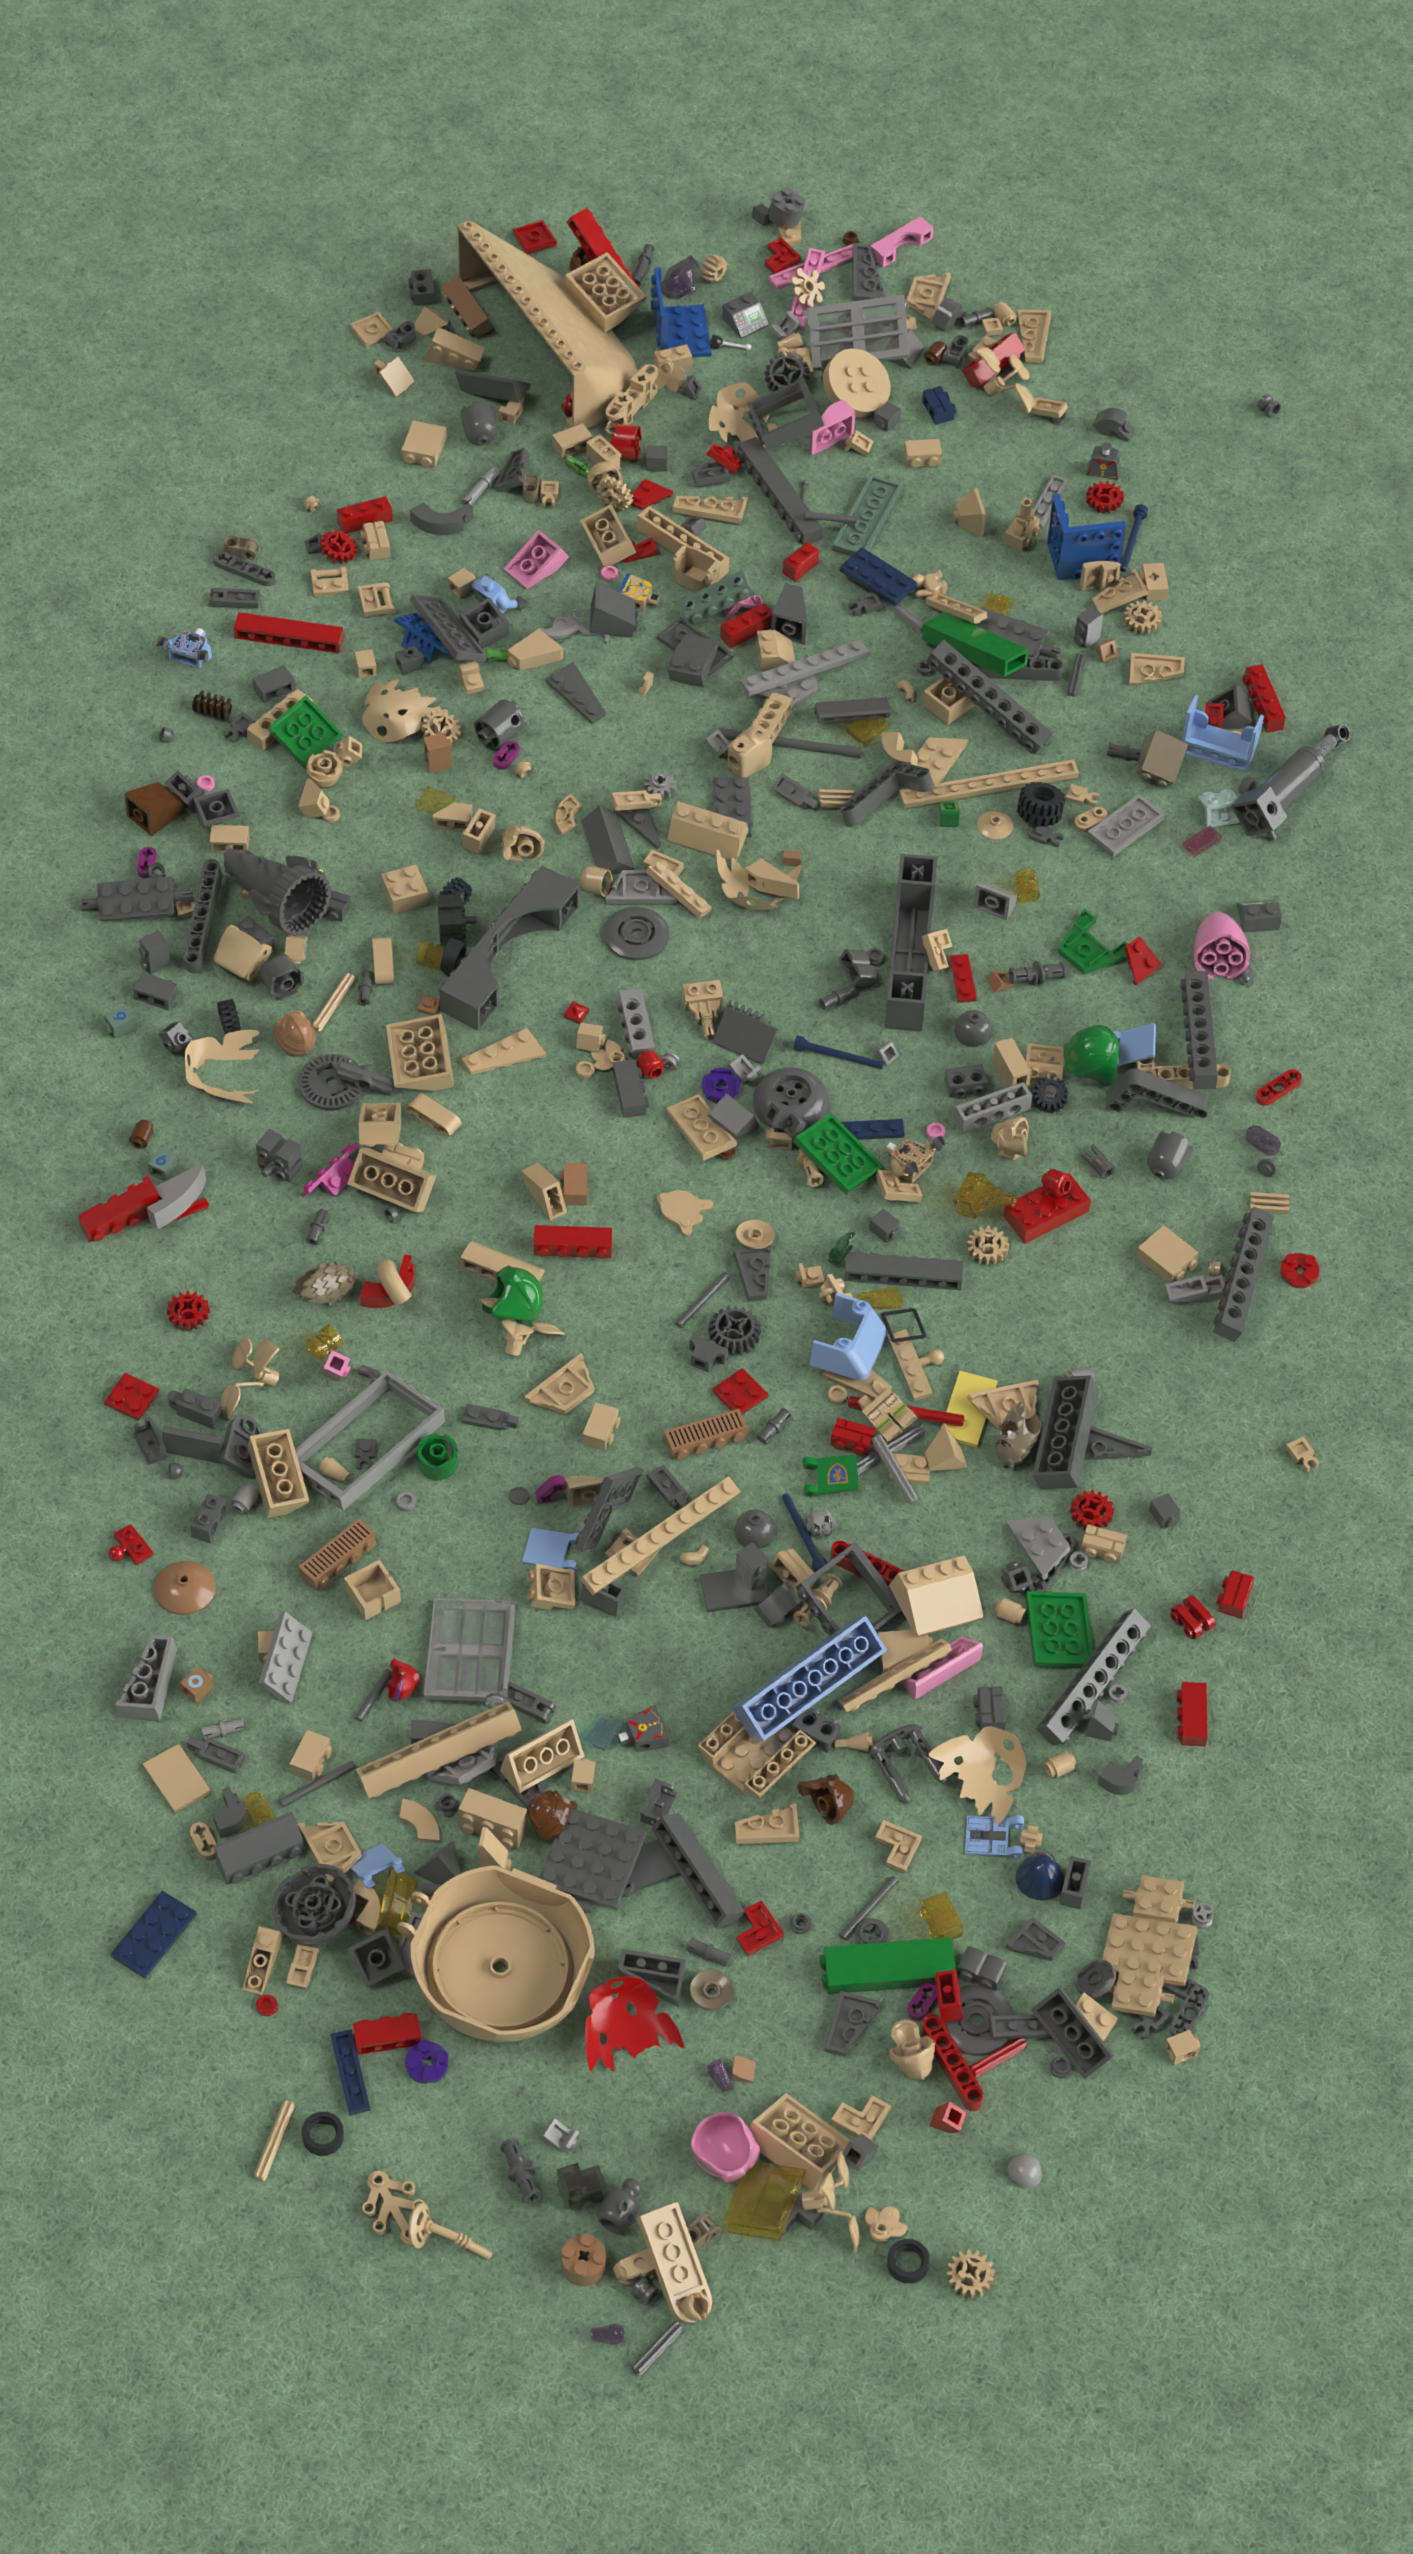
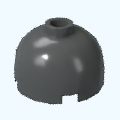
(973, 1028)
(754, 1527)

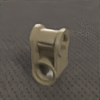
(531, 488)
(240, 546)
(702, 2230)

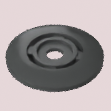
(648, 944)
(314, 1086)
(976, 2038)

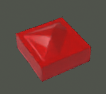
(576, 1012)

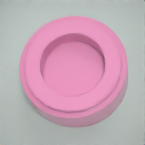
(609, 573)
(206, 783)
(934, 1130)

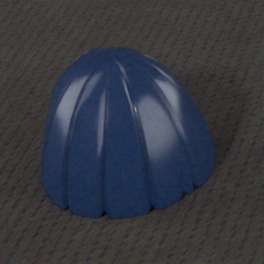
(1040, 1876)

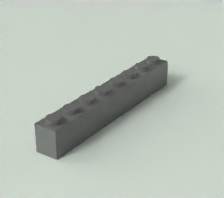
(779, 490)

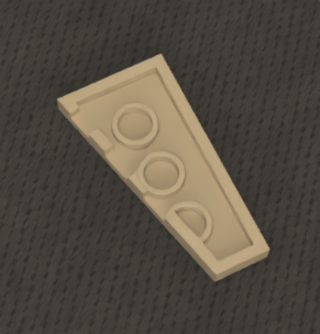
(1034, 333)
(711, 508)
(508, 1051)

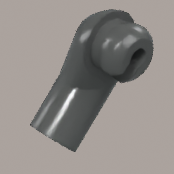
(1246, 784)
(1247, 976)
(370, 1373)

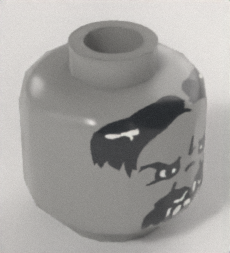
(820, 1523)

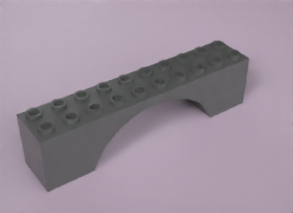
(542, 904)
(908, 954)

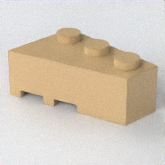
(453, 351)

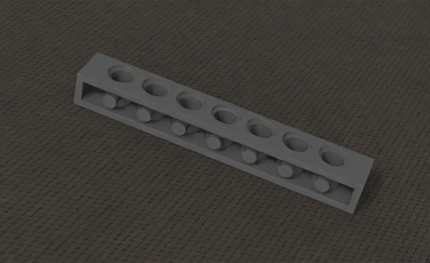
(987, 688)
(1200, 1030)
(1243, 1274)
(1051, 1726)

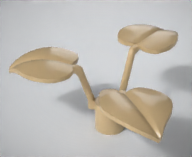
(996, 384)
(516, 1331)
(264, 1375)
(825, 2194)

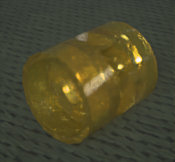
(1026, 885)
(430, 954)
(324, 1342)

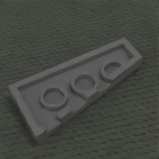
(864, 274)
(574, 689)

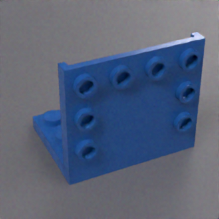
(679, 324)
(1081, 544)

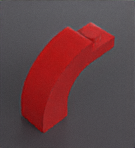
(374, 1294)

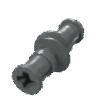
(1037, 972)
(520, 2170)

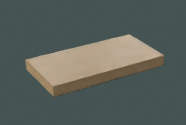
(700, 1130)

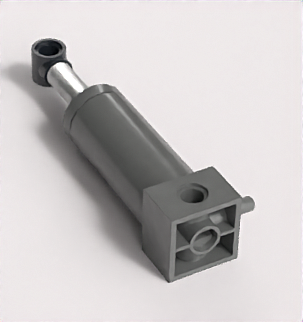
(1264, 808)

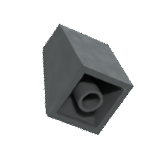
(612, 612)
(790, 614)

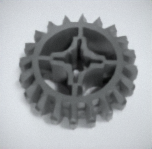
(771, 378)
(733, 1334)

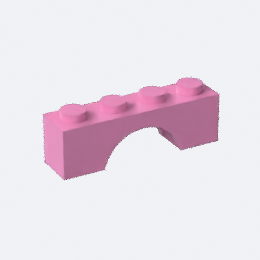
(915, 232)

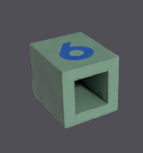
(119, 1022)
(162, 1164)

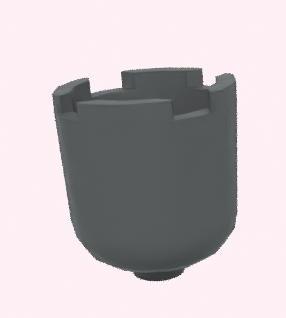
(479, 422)
(1169, 1155)

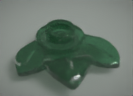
(841, 1249)

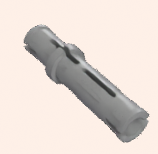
(484, 482)

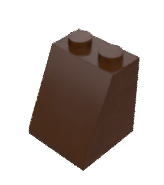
(153, 807)

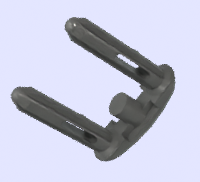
(895, 1740)

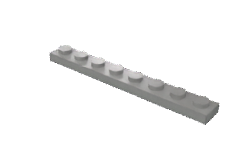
(804, 668)

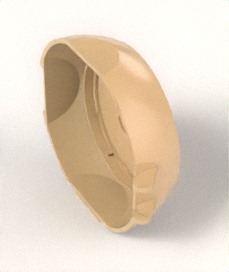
(506, 1919)

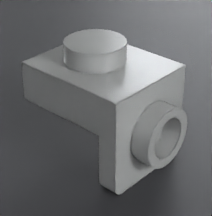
(786, 325)
(717, 743)
(743, 1069)
(559, 2136)

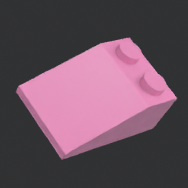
(838, 424)
(536, 560)

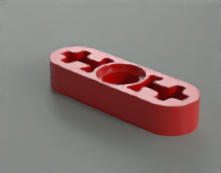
(1282, 1081)

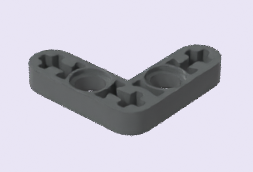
(1188, 1995)

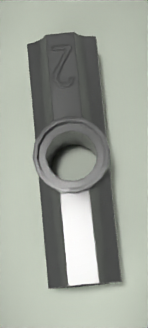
(364, 1077)

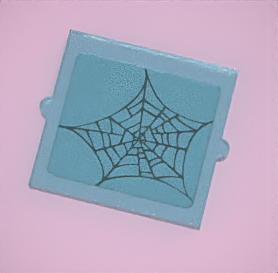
(601, 1731)

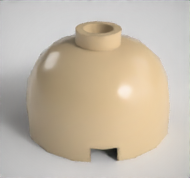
(600, 471)

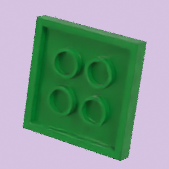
(304, 731)

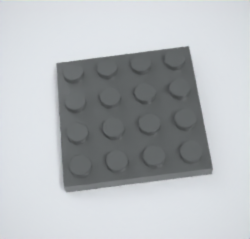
(593, 1858)

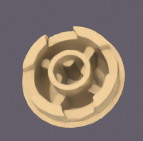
(324, 768)

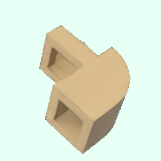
(470, 677)

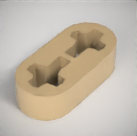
(199, 1843)

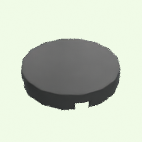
(1096, 1979)

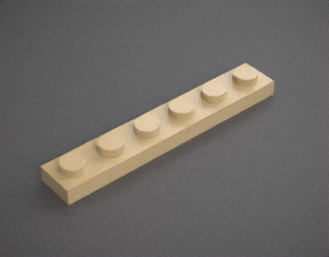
(899, 1672)

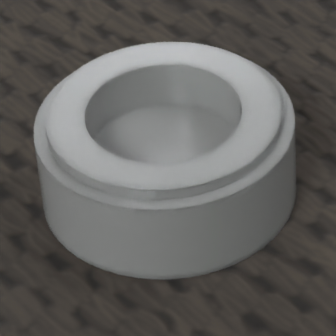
(406, 1501)

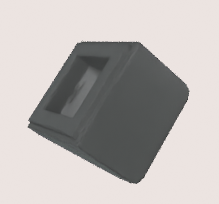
(694, 525)
(313, 544)

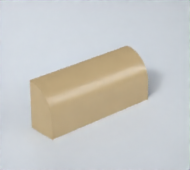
(489, 1261)

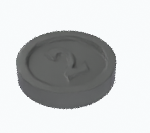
(519, 1495)

